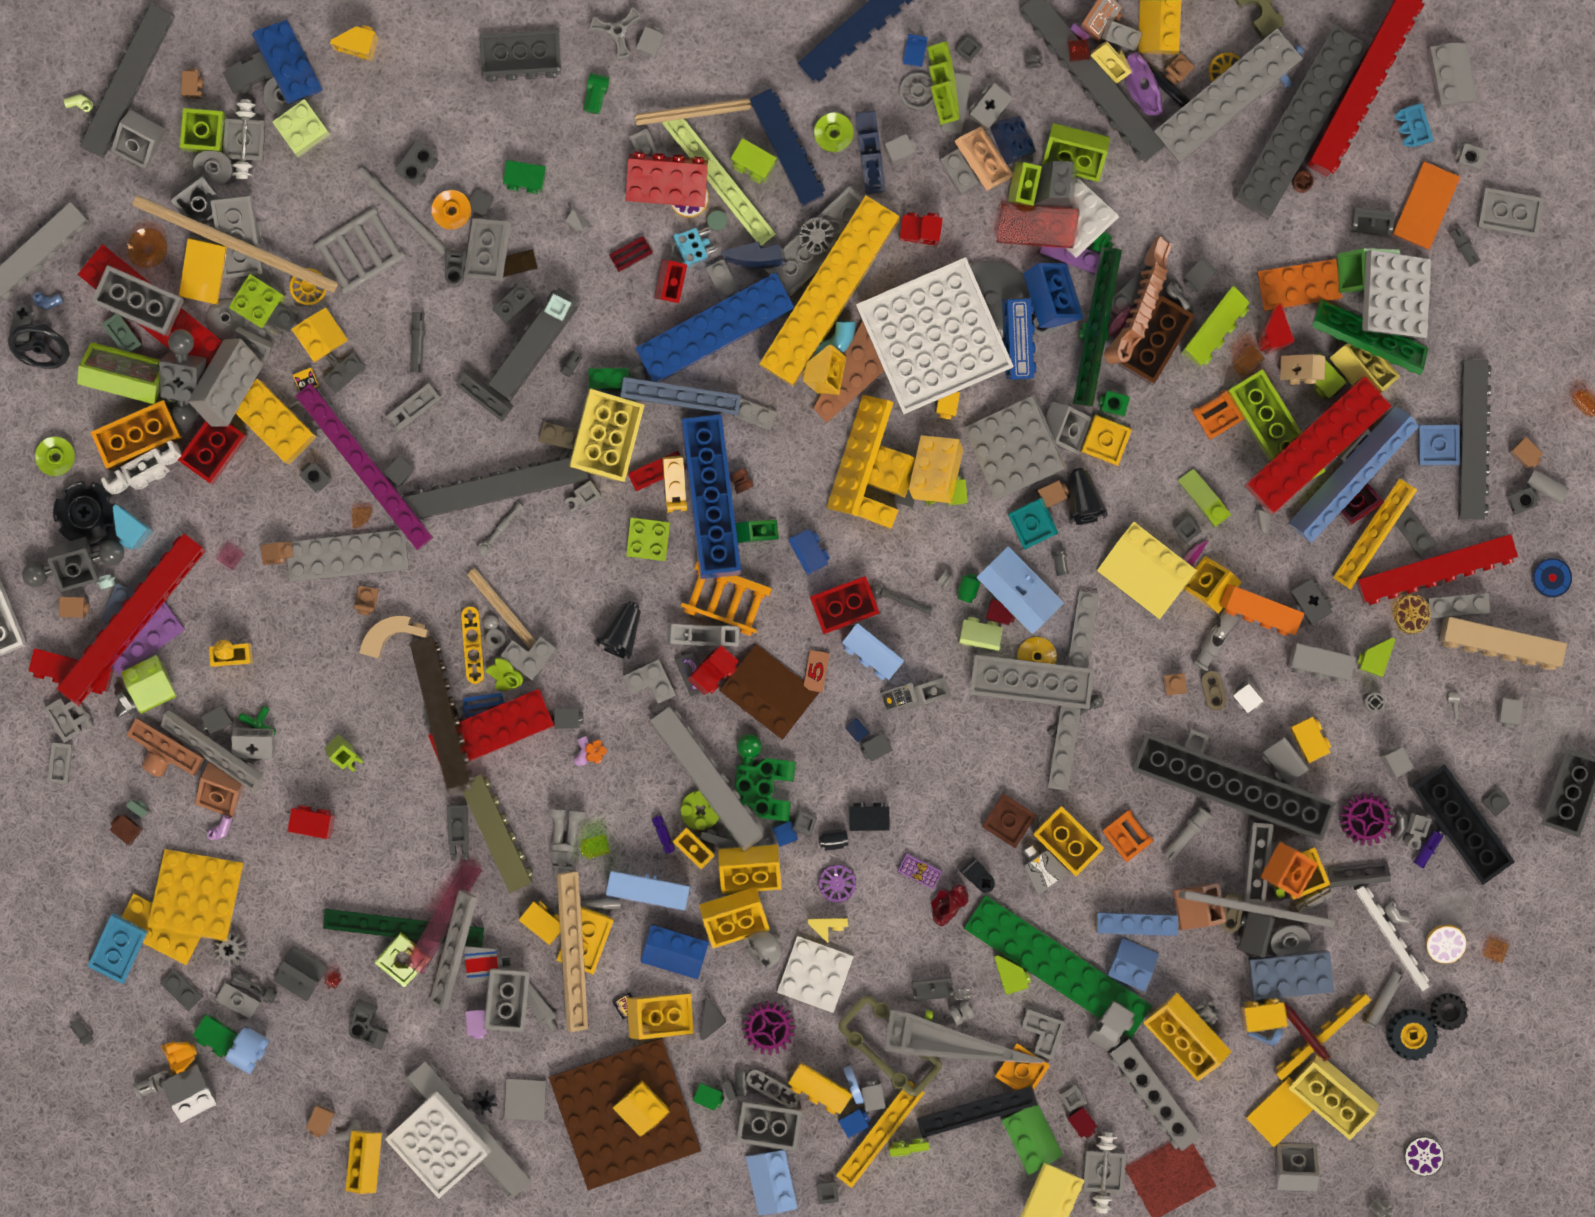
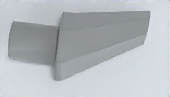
(1263, 519)

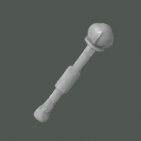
(484, 548)

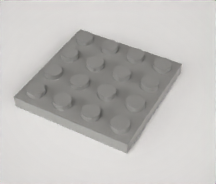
(1396, 294)
(1015, 447)

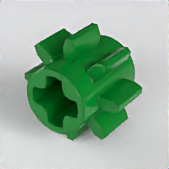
(1103, 240)

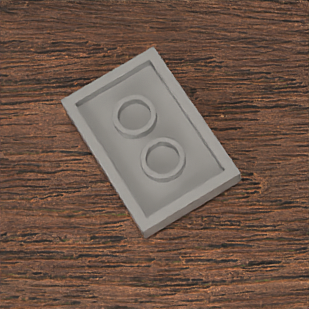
(1510, 212)
(487, 249)

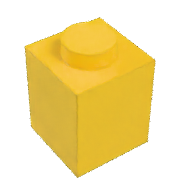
(948, 406)

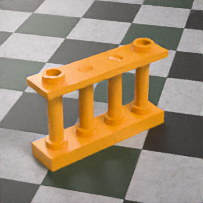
(741, 586)

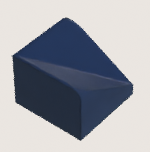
(856, 730)

